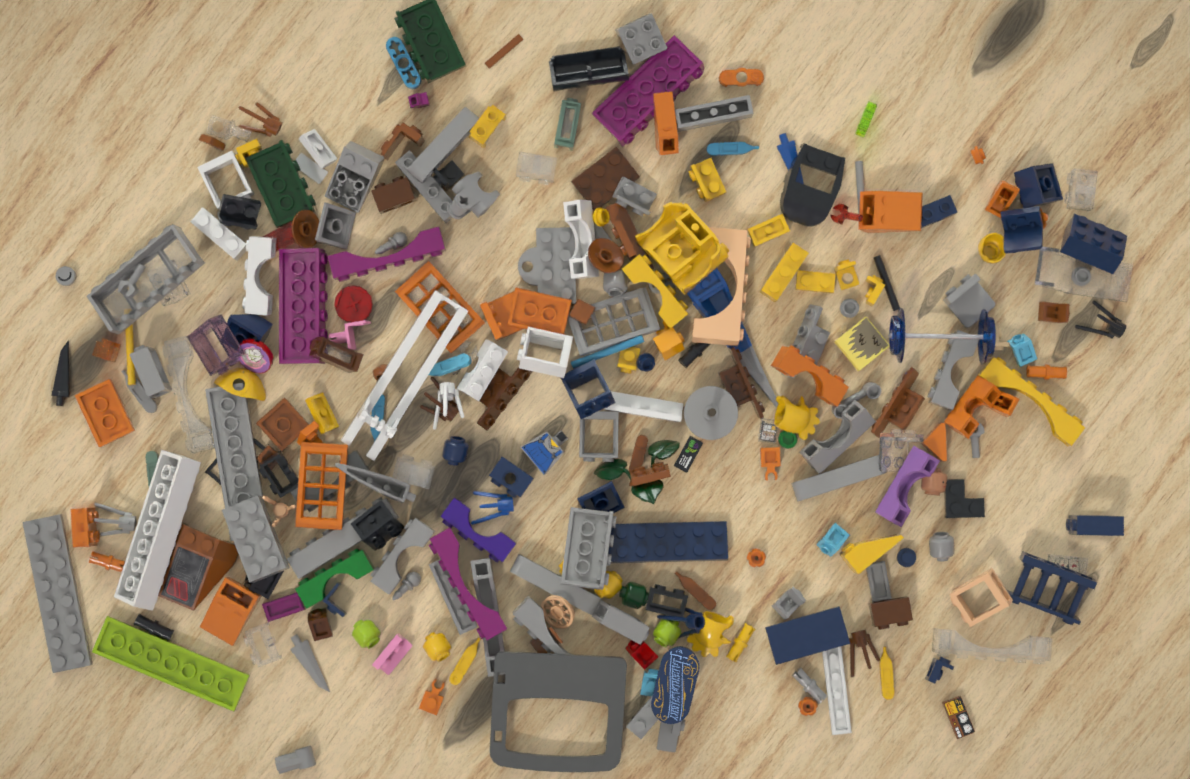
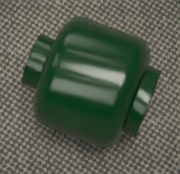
(634, 595)

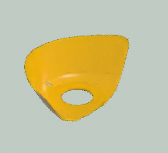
(253, 385)

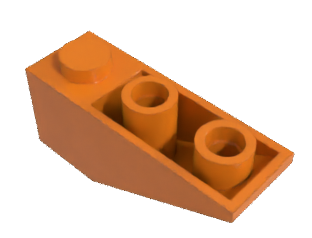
(665, 123)

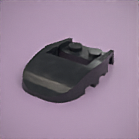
(806, 204)

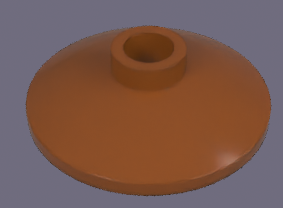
(305, 228)
(609, 251)

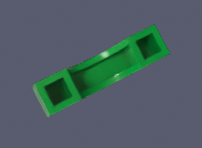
(313, 590)

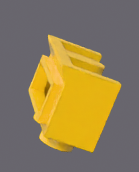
(486, 125)

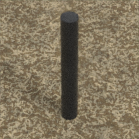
(888, 287)

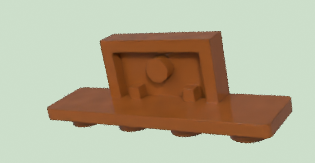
(625, 231)
(901, 406)

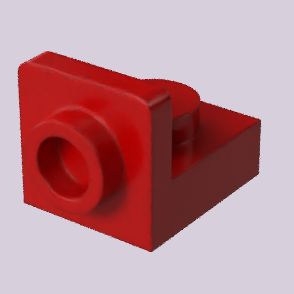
(641, 653)

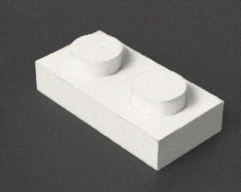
(318, 148)

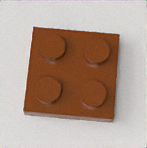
(282, 424)
(643, 475)

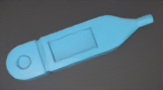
(451, 365)

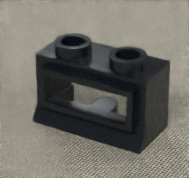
(275, 485)
(662, 609)

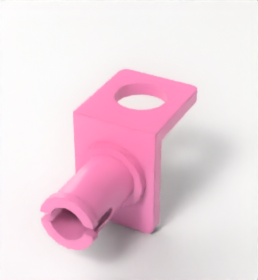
(348, 335)

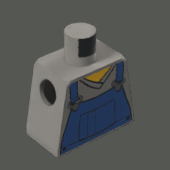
(545, 450)

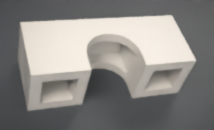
(219, 234)
(478, 379)

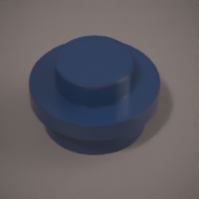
(645, 362)
(906, 557)

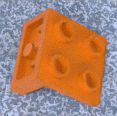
(497, 316)
(84, 528)

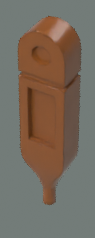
(638, 453)
(697, 592)

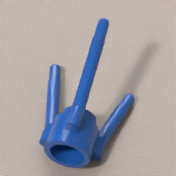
(504, 504)

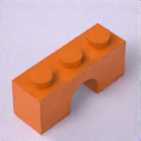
(979, 393)

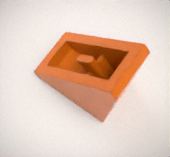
(1002, 198)
(1005, 404)
(936, 442)

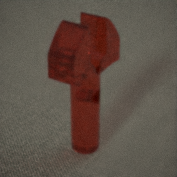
(845, 214)

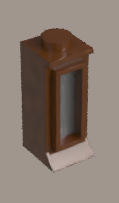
(335, 354)

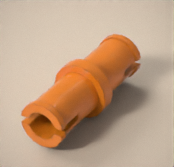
(1046, 372)
(108, 562)

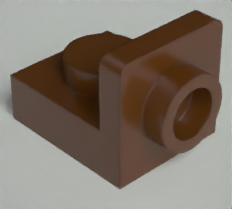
(319, 624)

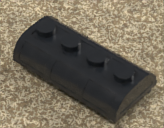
(588, 68)

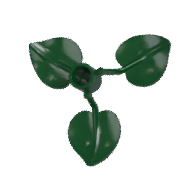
(648, 491)

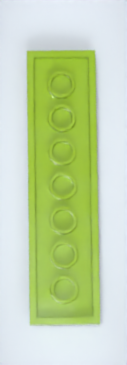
(170, 663)

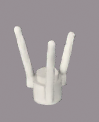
(446, 393)

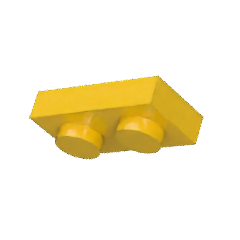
(768, 230)
(815, 281)
(322, 413)

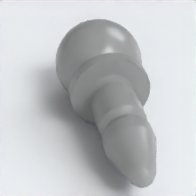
(398, 240)
(412, 580)

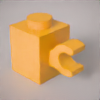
(669, 342)

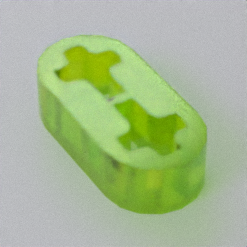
(866, 119)

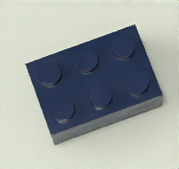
(1093, 243)

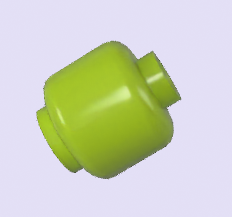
(666, 632)
(366, 634)

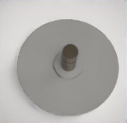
(711, 413)

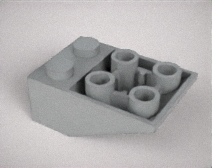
(354, 176)

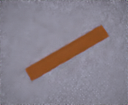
(503, 51)

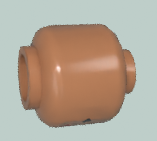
(935, 483)

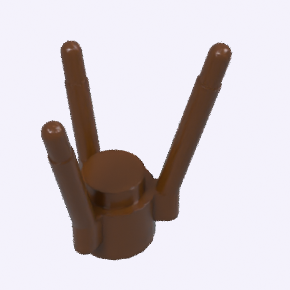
(451, 408)
(861, 639)

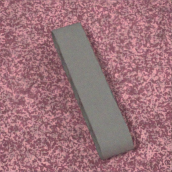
(443, 145)
(837, 478)
(551, 583)

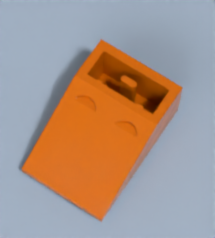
(890, 211)
(230, 610)

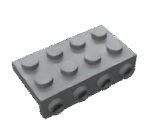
(588, 548)

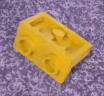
(707, 180)

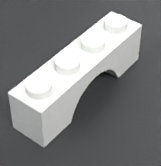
(580, 218)
(257, 299)

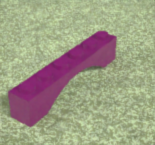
(347, 264)
(488, 620)

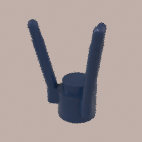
(693, 621)

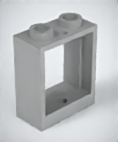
(150, 371)
(606, 457)
(621, 622)

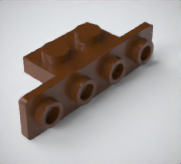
(737, 384)
(499, 394)

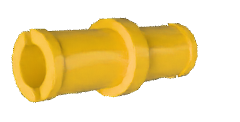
(740, 642)

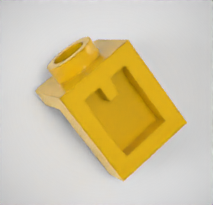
(247, 149)
(873, 293)
(628, 359)

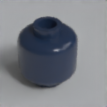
(455, 450)

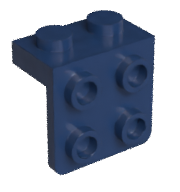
(1022, 229)

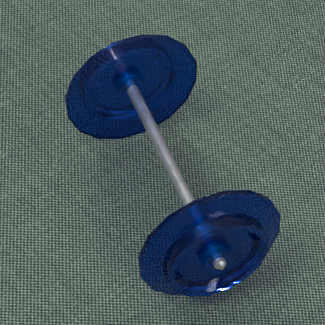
(986, 336)

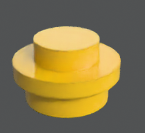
(601, 216)

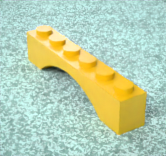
(1062, 425)

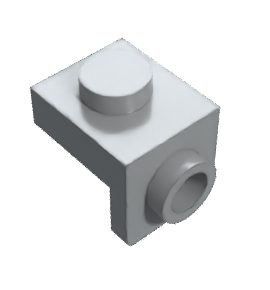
(788, 602)

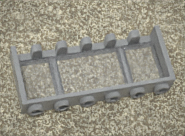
(168, 263)

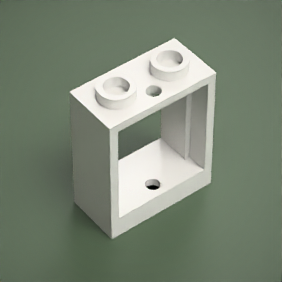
(217, 164)
(547, 339)

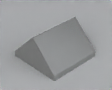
(335, 226)

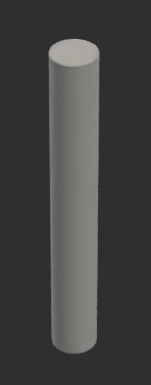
(859, 180)

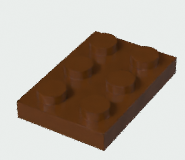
(603, 177)

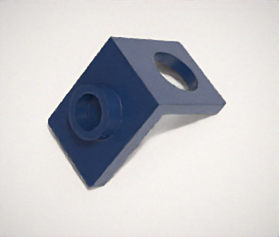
(332, 607)

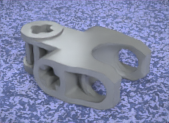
(470, 197)

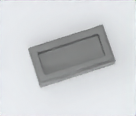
(878, 581)

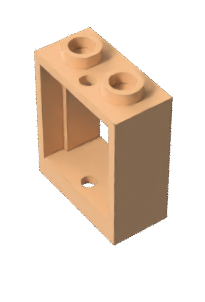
(996, 588)

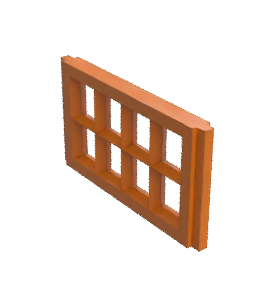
(319, 522)

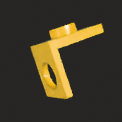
(846, 267)

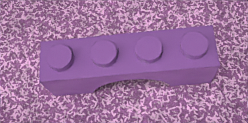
(916, 466)

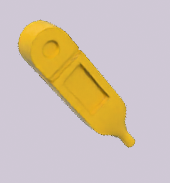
(464, 663)
(886, 676)

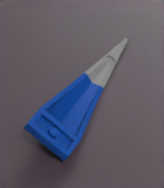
(711, 298)

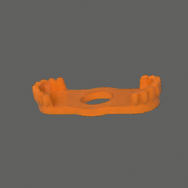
(754, 77)

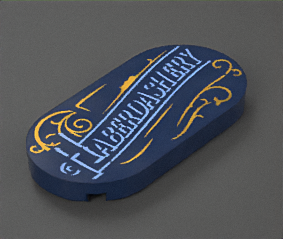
(675, 685)

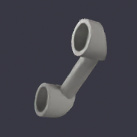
(870, 389)

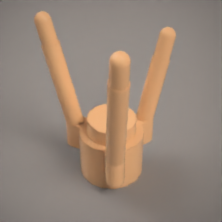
(280, 509)

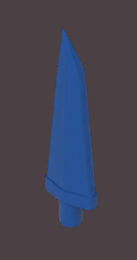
(788, 153)

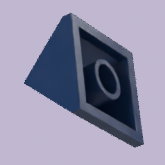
(602, 499)

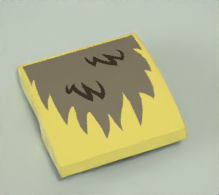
(862, 343)

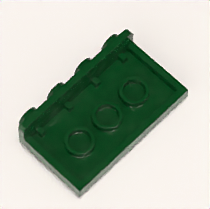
(430, 40)
(280, 183)

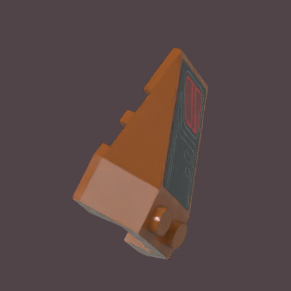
(196, 566)

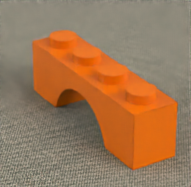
(828, 387)

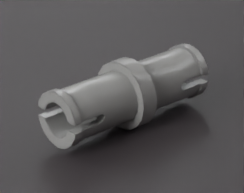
(809, 685)

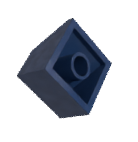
(1038, 185)

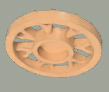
(558, 612)

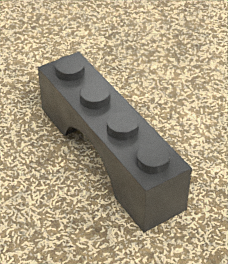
(355, 460)

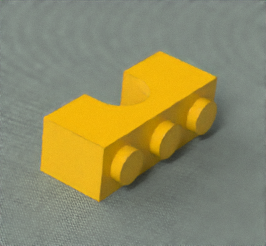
(784, 272)

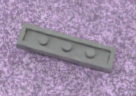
(456, 609)

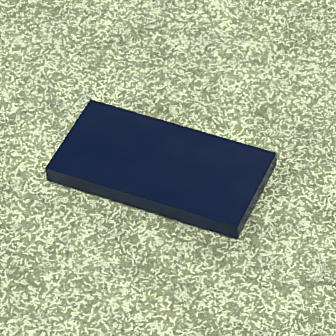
(807, 635)

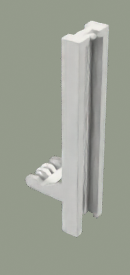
(389, 429)

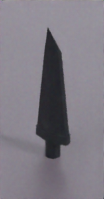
(61, 382)

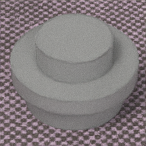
(1081, 276)
(849, 308)

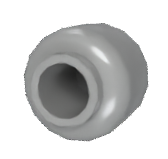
(615, 283)
(941, 546)

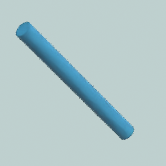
(608, 351)

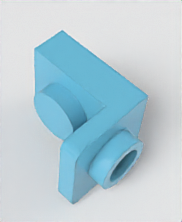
(1022, 349)
(833, 540)
(648, 682)

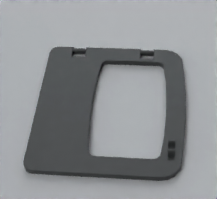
(559, 677)

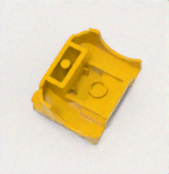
(683, 246)

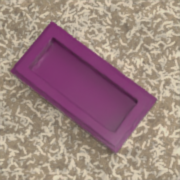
(283, 607)

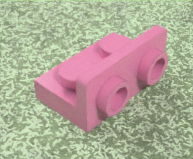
(392, 654)

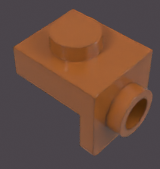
(1053, 312)

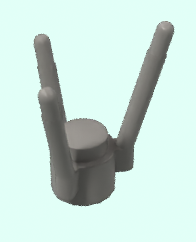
(126, 522)

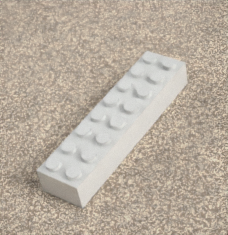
(157, 530)

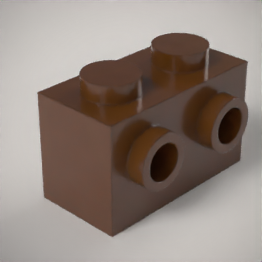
(393, 195)
(890, 612)

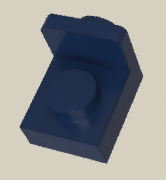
(935, 670)

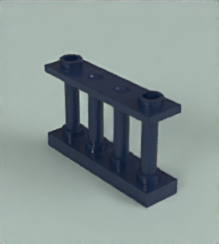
(1066, 575)

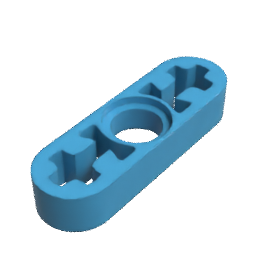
(392, 53)

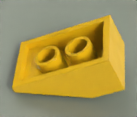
(864, 553)

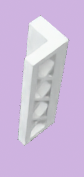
(646, 407)

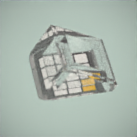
(768, 431)

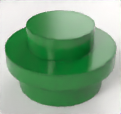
(787, 439)

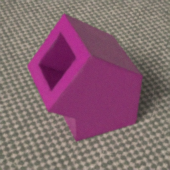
(418, 100)

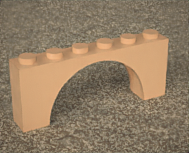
(725, 326)

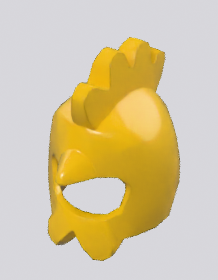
(796, 418)
(711, 635)

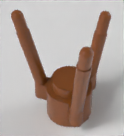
(272, 125)

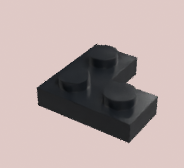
(957, 505)

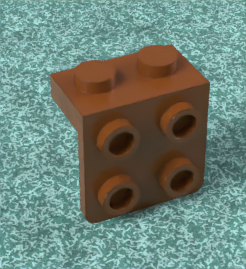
(399, 133)

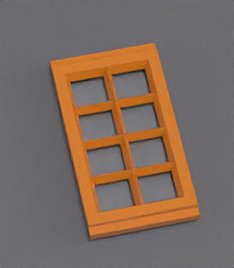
(417, 292)

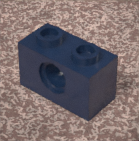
(937, 211)
(504, 467)

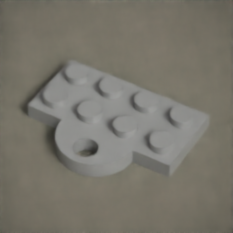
(551, 262)

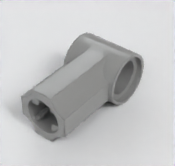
(301, 759)

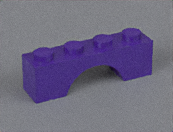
(458, 516)

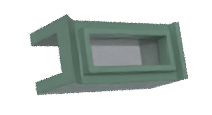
(567, 123)

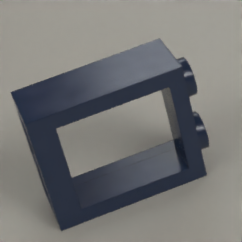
(588, 373)
(1095, 525)

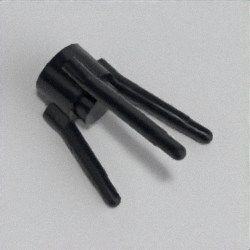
(1114, 327)

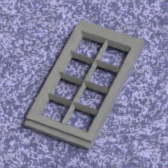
(647, 310)

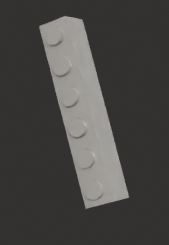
(330, 545)

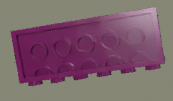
(632, 104)
(301, 303)

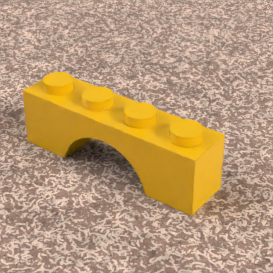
(640, 271)

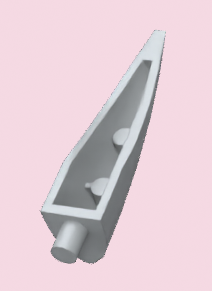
(380, 483)

